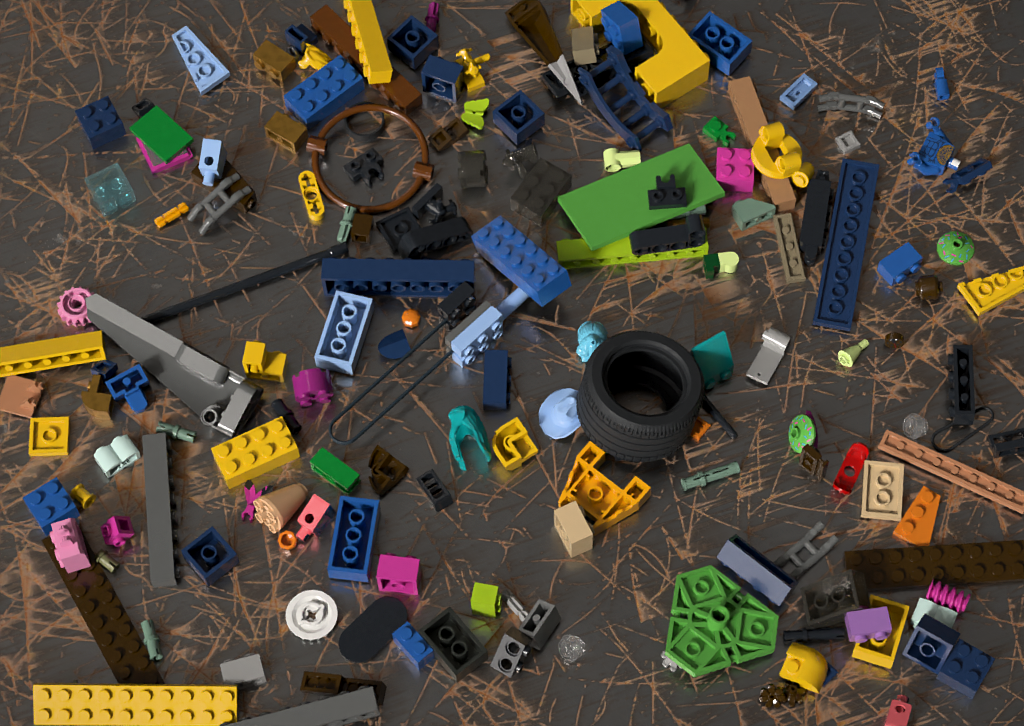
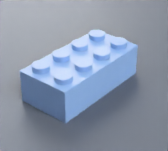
(344, 332)

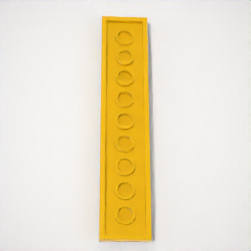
(134, 704)

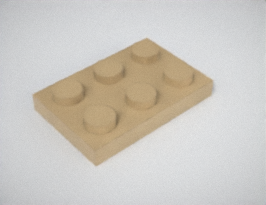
(882, 490)

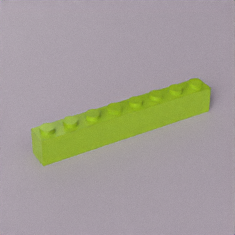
(577, 254)

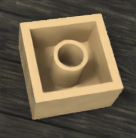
(574, 529)

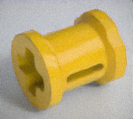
(83, 496)

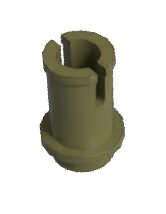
(106, 560)

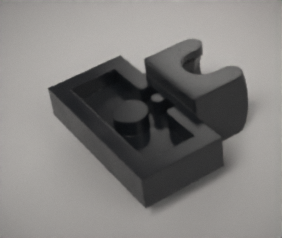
(365, 166)
(666, 195)

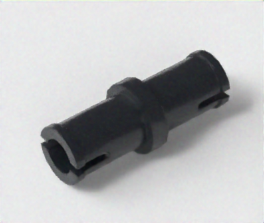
(287, 415)

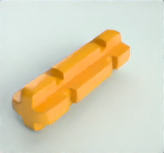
(171, 214)

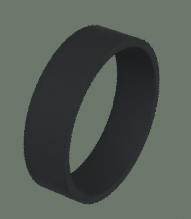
(365, 137)

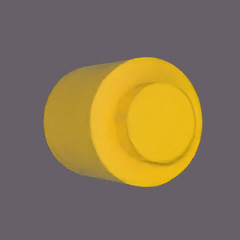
(804, 175)

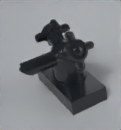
(434, 204)

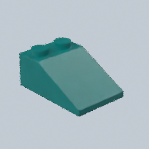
(714, 359)

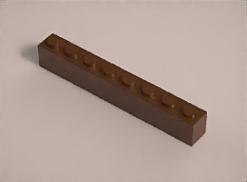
(339, 35)

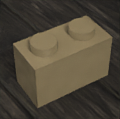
(585, 45)

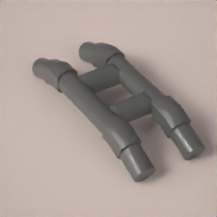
(842, 105)
(229, 202)
(806, 541)

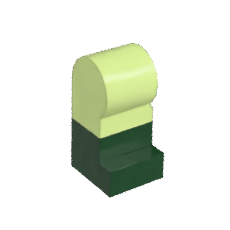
(719, 263)

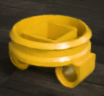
(773, 137)

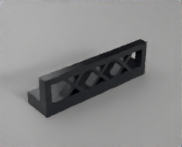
(1008, 447)

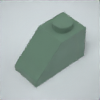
(751, 212)

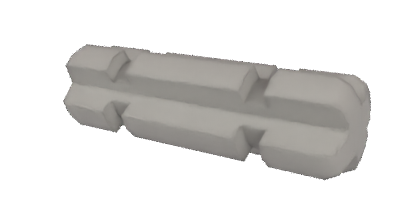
(515, 605)

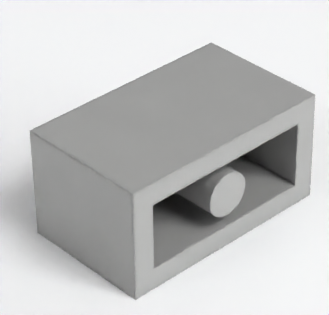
(243, 671)

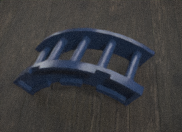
(635, 92)

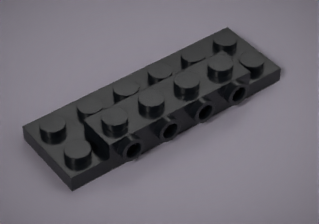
(605, 76)

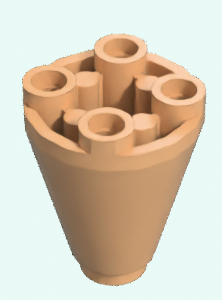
(279, 506)

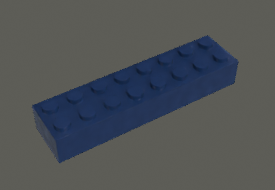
(395, 276)

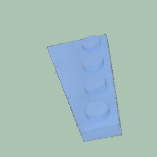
(201, 63)

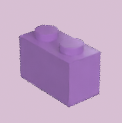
(868, 624)

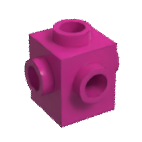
(117, 530)

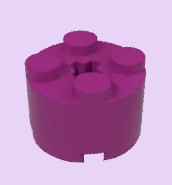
(312, 387)

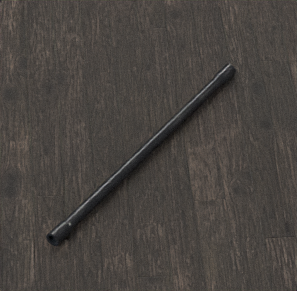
(332, 251)

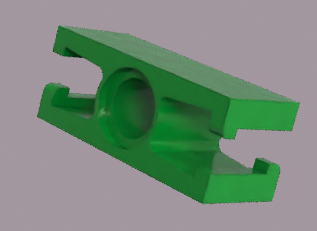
(335, 471)

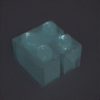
(110, 189)

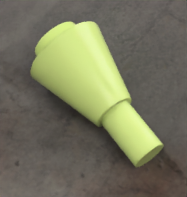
(849, 355)

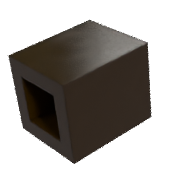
(362, 228)

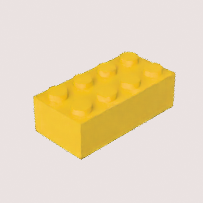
(255, 452)

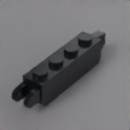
(814, 217)

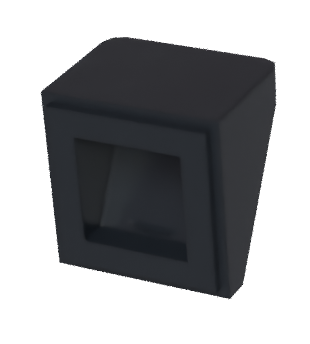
(143, 107)

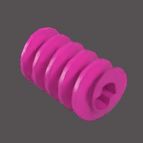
(947, 597)

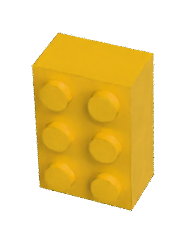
(883, 651)

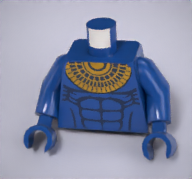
(935, 152)

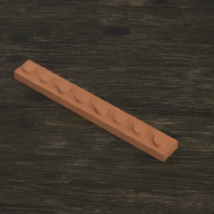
(953, 471)

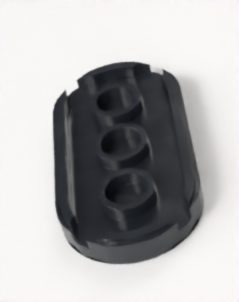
(372, 630)

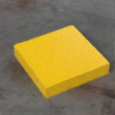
(49, 436)

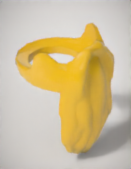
(314, 57)

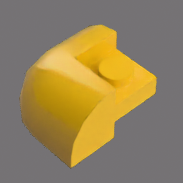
(513, 444)
(805, 667)

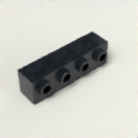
(962, 384)

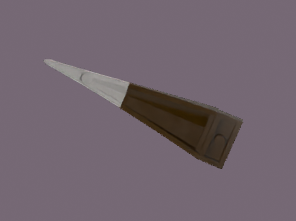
(534, 26)

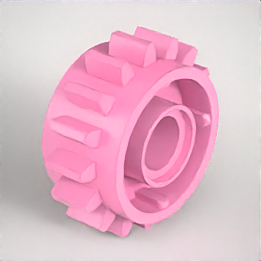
(67, 306)

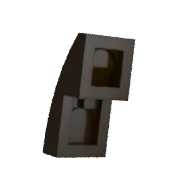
(449, 135)

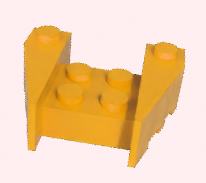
(598, 495)

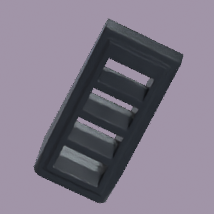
(440, 500)

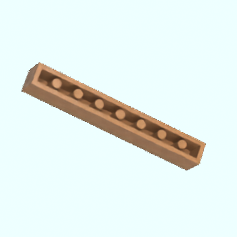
(752, 118)

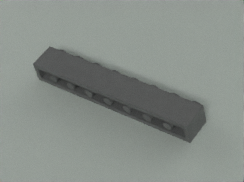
(160, 511)
(327, 711)

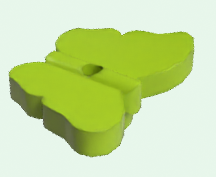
(477, 107)

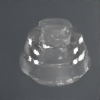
(915, 426)
(571, 647)

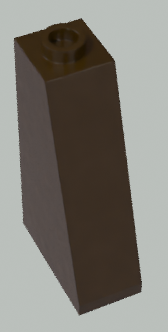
(245, 204)

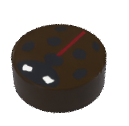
(894, 340)

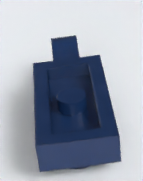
(967, 173)

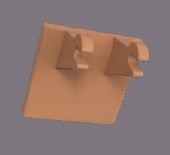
(21, 396)

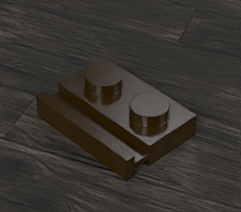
(812, 461)

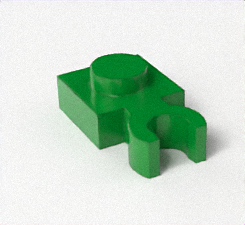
(718, 130)

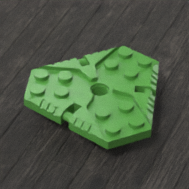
(701, 641)

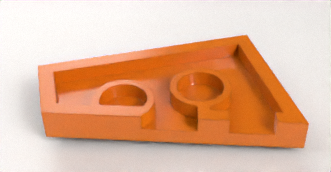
(919, 519)

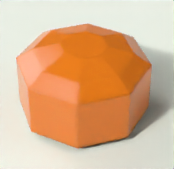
(411, 318)
(287, 540)

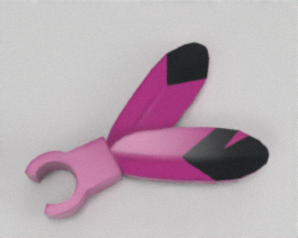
(251, 496)

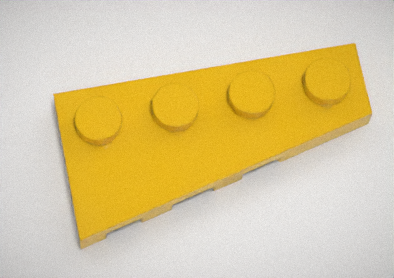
(994, 290)

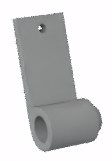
(770, 355)

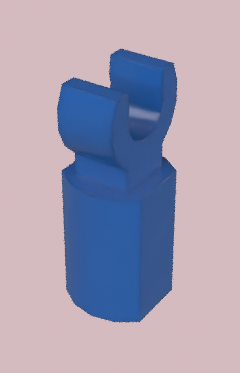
(941, 85)

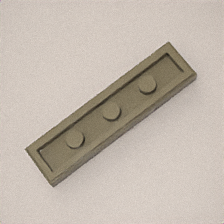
(789, 248)

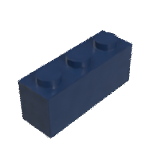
(496, 380)

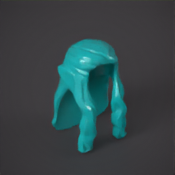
(467, 422)

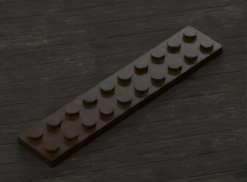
(945, 563)
(107, 621)

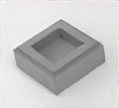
(847, 142)

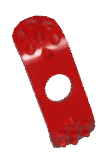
(854, 458)

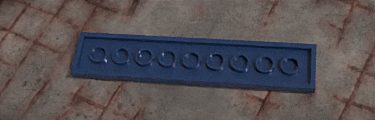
(846, 245)

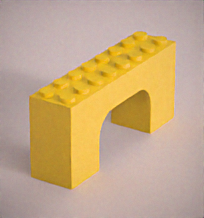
(679, 59)

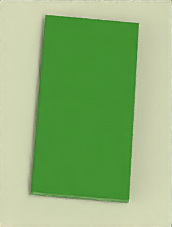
(620, 204)

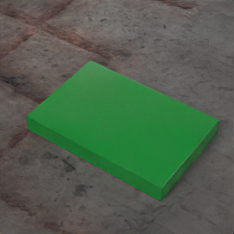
(161, 134)

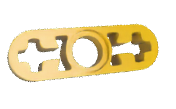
(310, 202)

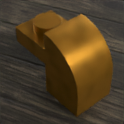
(96, 402)

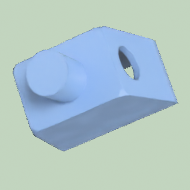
(212, 160)

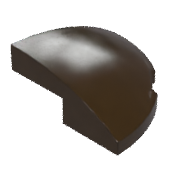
(385, 470)

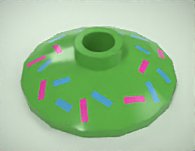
(952, 254)
(801, 432)

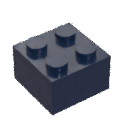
(413, 42)
(443, 78)
(518, 117)
(100, 122)
(210, 556)
(931, 643)
(965, 668)

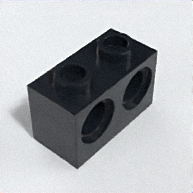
(508, 650)

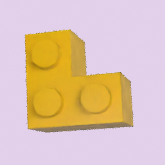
(263, 364)

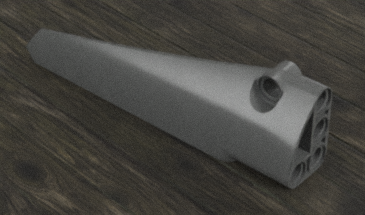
(186, 371)

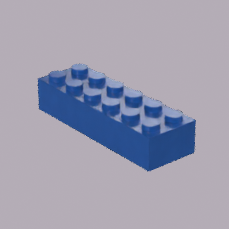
(521, 261)

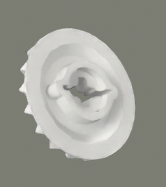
(313, 602)

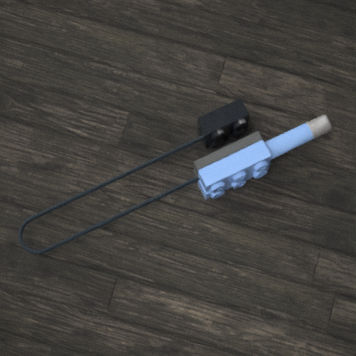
(463, 342)

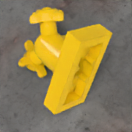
(472, 76)

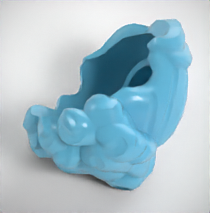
(589, 338)

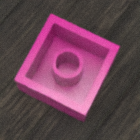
(735, 169)
(399, 574)

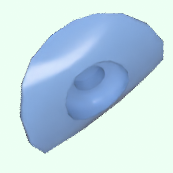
(559, 413)

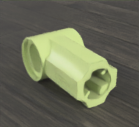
(616, 159)

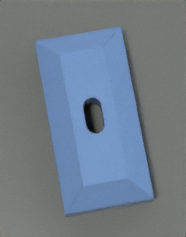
(804, 86)

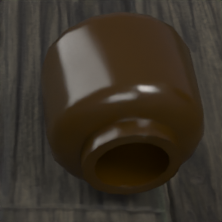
(928, 287)

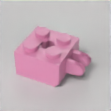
(69, 545)

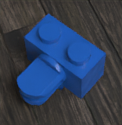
(129, 386)

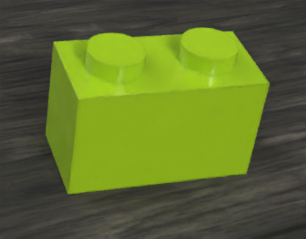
(486, 600)

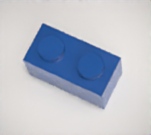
(900, 264)
(413, 645)

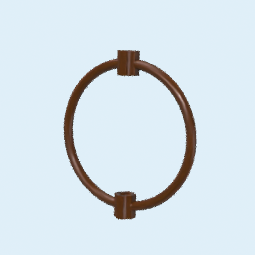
(318, 146)

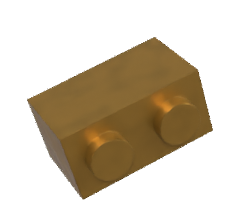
(274, 60)
(286, 131)

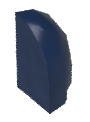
(394, 345)

